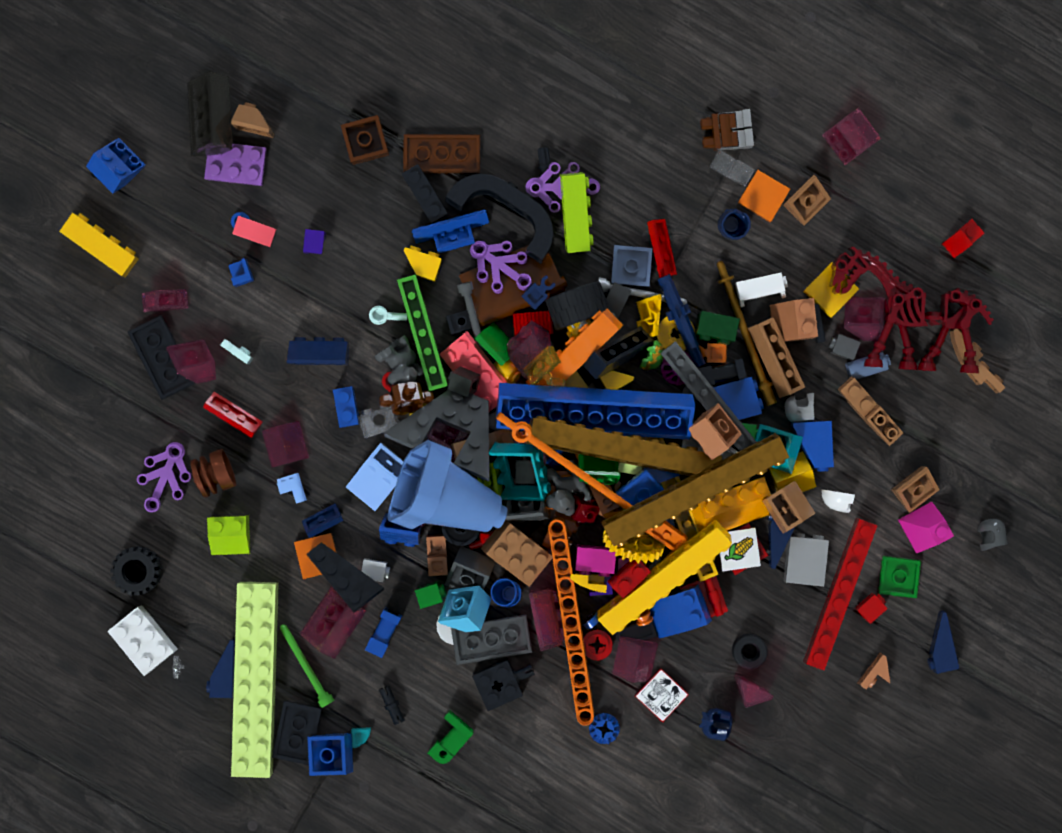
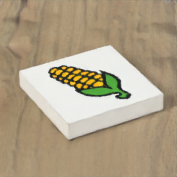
(742, 552)

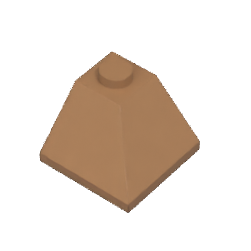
(250, 120)

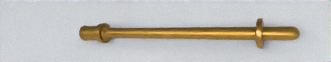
(764, 384)

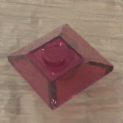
(865, 317)
(193, 361)

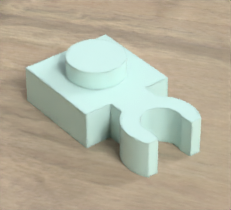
(241, 353)

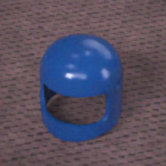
(510, 588)

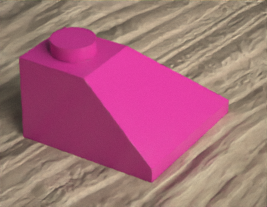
(925, 527)

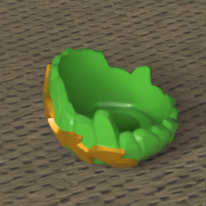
(654, 356)

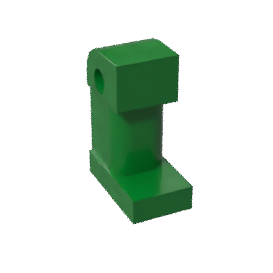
(453, 739)

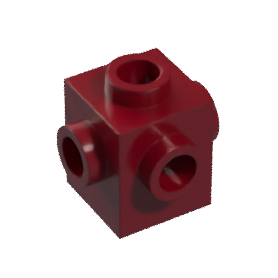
(585, 510)

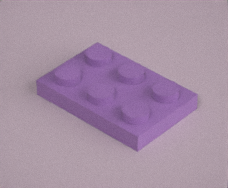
(240, 165)

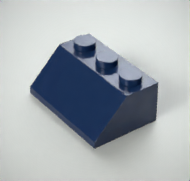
(318, 351)

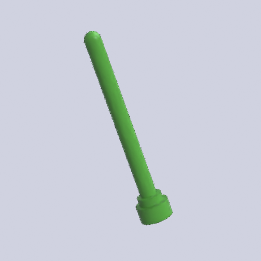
(324, 697)

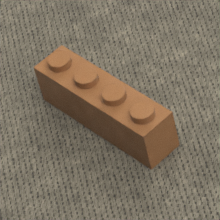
(776, 357)

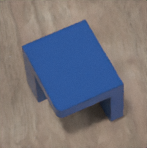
(241, 273)

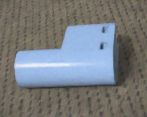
(293, 484)

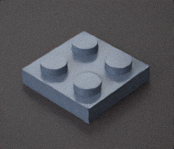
(631, 265)

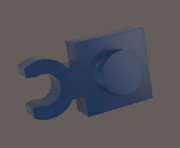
(536, 294)

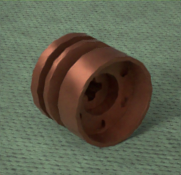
(210, 474)

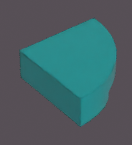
(360, 736)

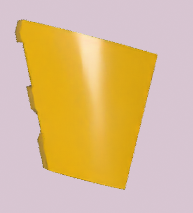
(650, 314)
(590, 581)

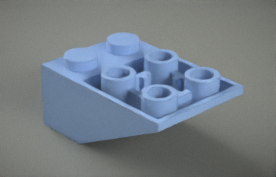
(376, 477)

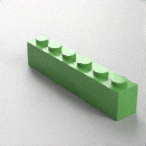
(422, 332)

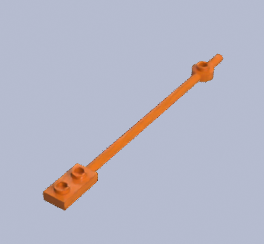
(665, 534)

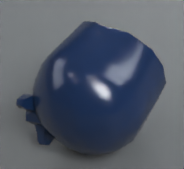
(733, 224)
(716, 724)

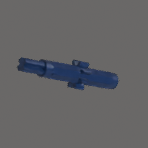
(678, 313)

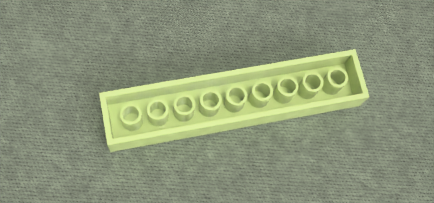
(254, 679)

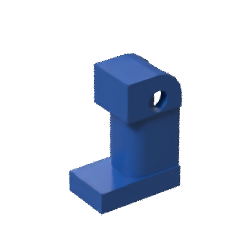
(380, 639)

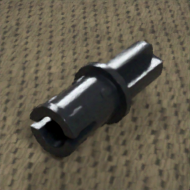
(544, 161)

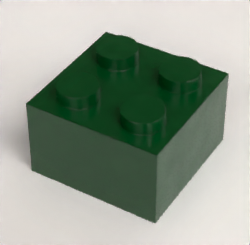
(716, 327)

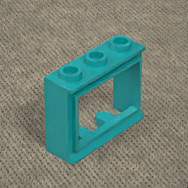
(520, 492)

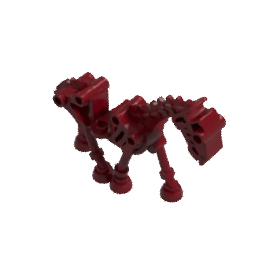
(907, 309)

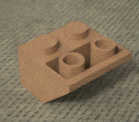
(788, 507)

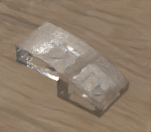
(732, 168)

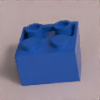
(115, 165)

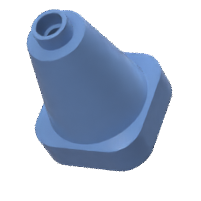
(442, 494)

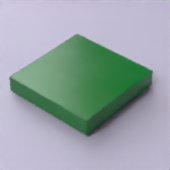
(494, 342)
(899, 577)

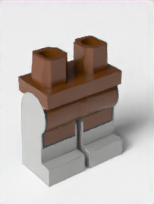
(722, 131)

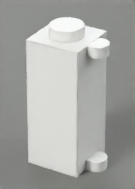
(760, 287)

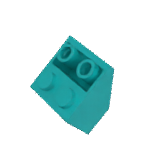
(790, 441)

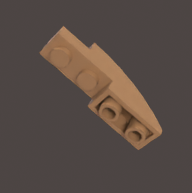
(984, 374)
(870, 411)

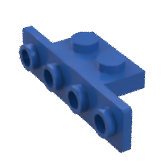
(451, 232)

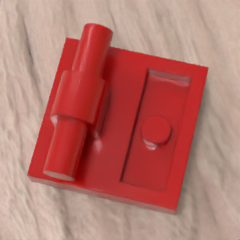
(712, 595)

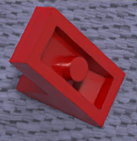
(963, 238)

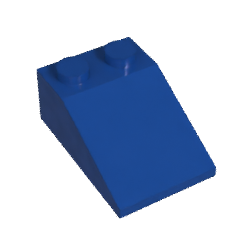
(395, 533)
(680, 612)

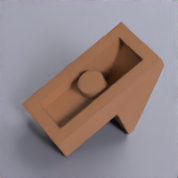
(878, 667)

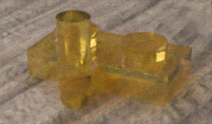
(542, 366)

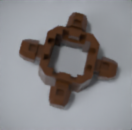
(406, 398)

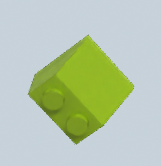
(229, 535)

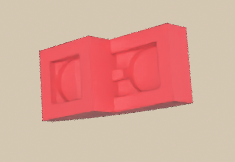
(254, 231)

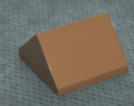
(807, 201)
(915, 488)

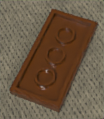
(442, 153)

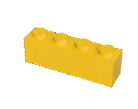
(98, 244)

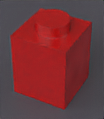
(871, 607)

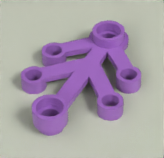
(555, 186)
(499, 263)
(165, 473)

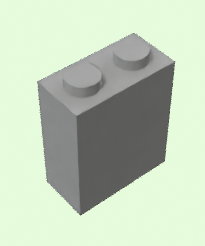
(806, 560)

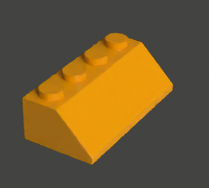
(735, 506)

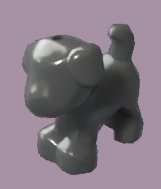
(403, 362)
(562, 498)

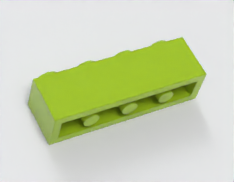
(575, 212)

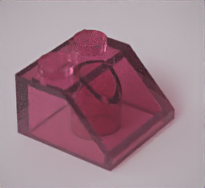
(527, 345)

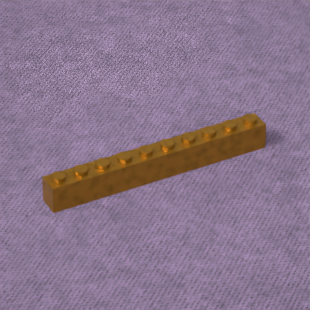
(620, 448)
(695, 489)

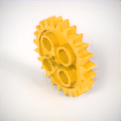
(637, 548)

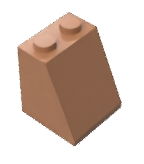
(795, 319)

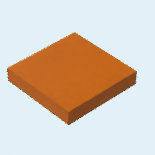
(764, 196)
(304, 546)

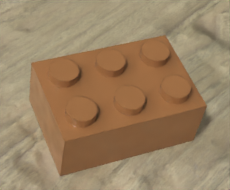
(517, 552)

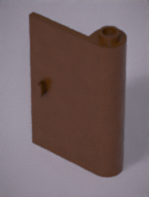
(494, 307)

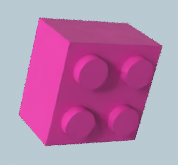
(594, 559)

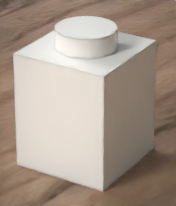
(376, 569)

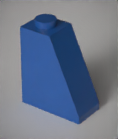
(816, 443)

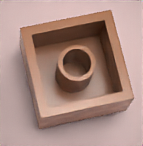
(715, 431)

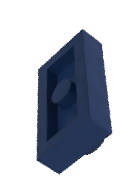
(322, 520)

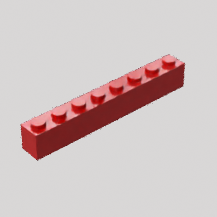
(840, 594)

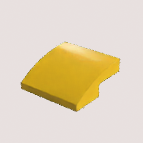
(823, 295)

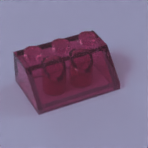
(546, 618)
(331, 624)

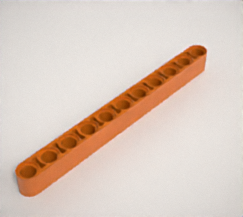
(571, 630)

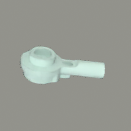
(379, 315)

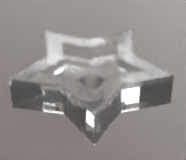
(176, 667)

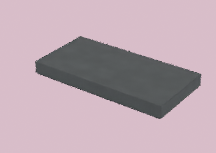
(496, 640)

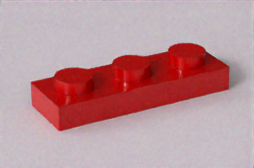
(662, 247)
(232, 414)

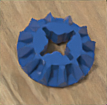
(599, 721)

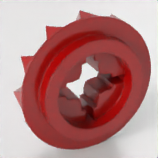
(603, 651)

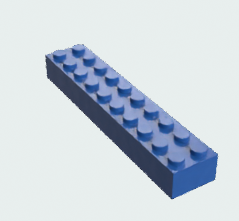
(612, 410)

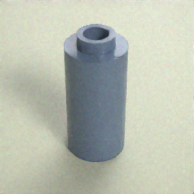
(858, 370)

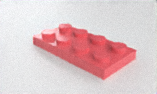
(469, 355)

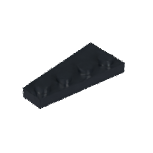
(347, 580)

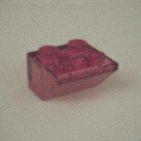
(851, 136)

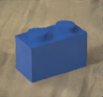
(346, 406)

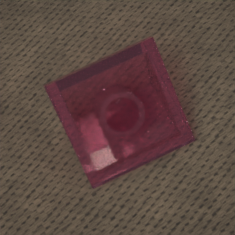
(285, 444)
(634, 659)
(750, 692)

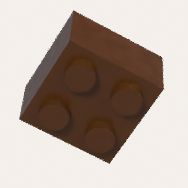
(365, 140)

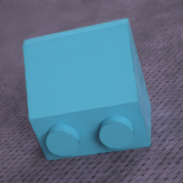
(465, 608)

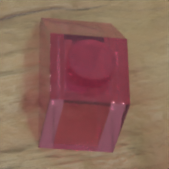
(164, 300)

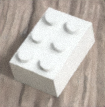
(142, 640)

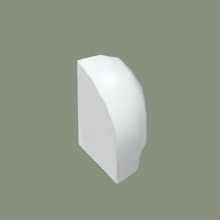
(837, 500)

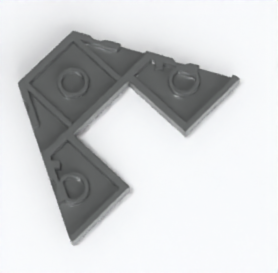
(459, 412)

